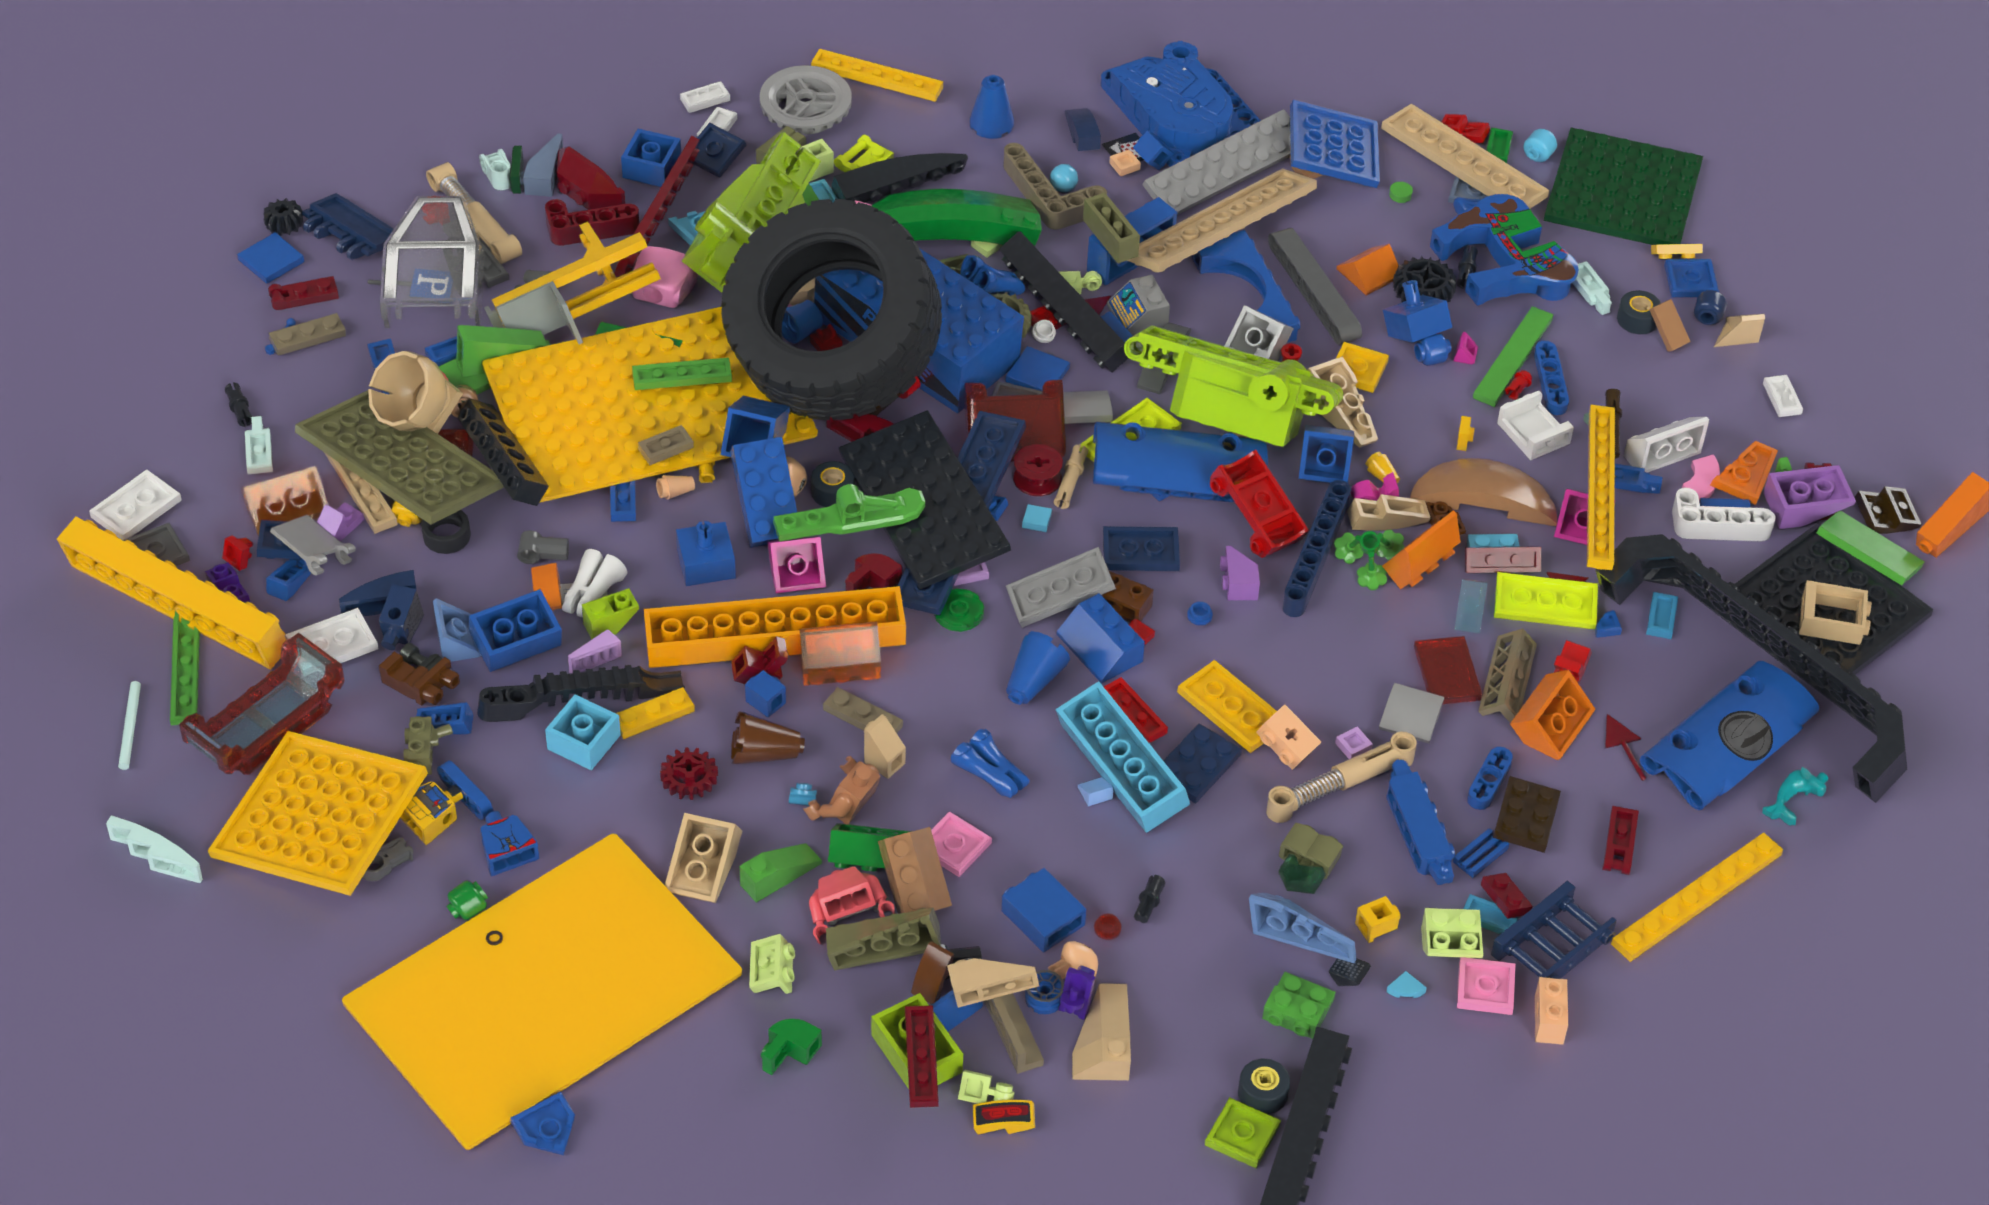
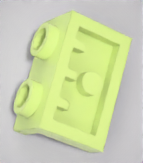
(771, 964)

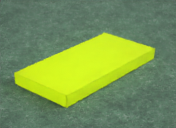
(1146, 415)
(1546, 600)

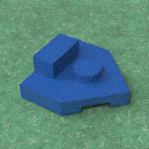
(546, 1124)

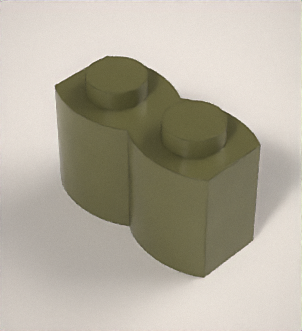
(1311, 848)

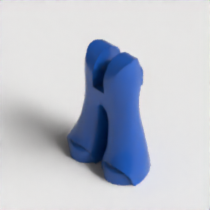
(989, 278)
(988, 763)

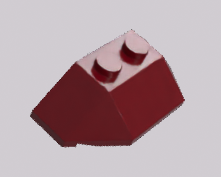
(586, 181)

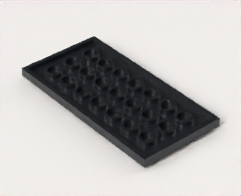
(955, 523)

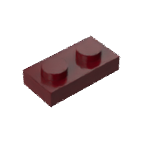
(1506, 895)

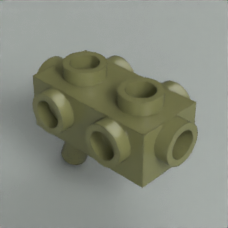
(421, 739)

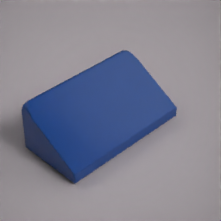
(949, 1013)

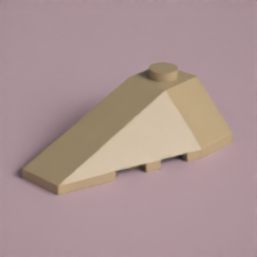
(1104, 1039)

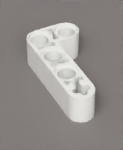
(1719, 523)

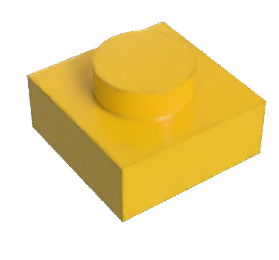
(1465, 433)

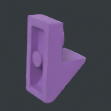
(340, 521)

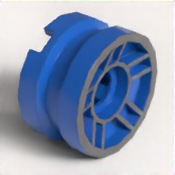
(1053, 987)

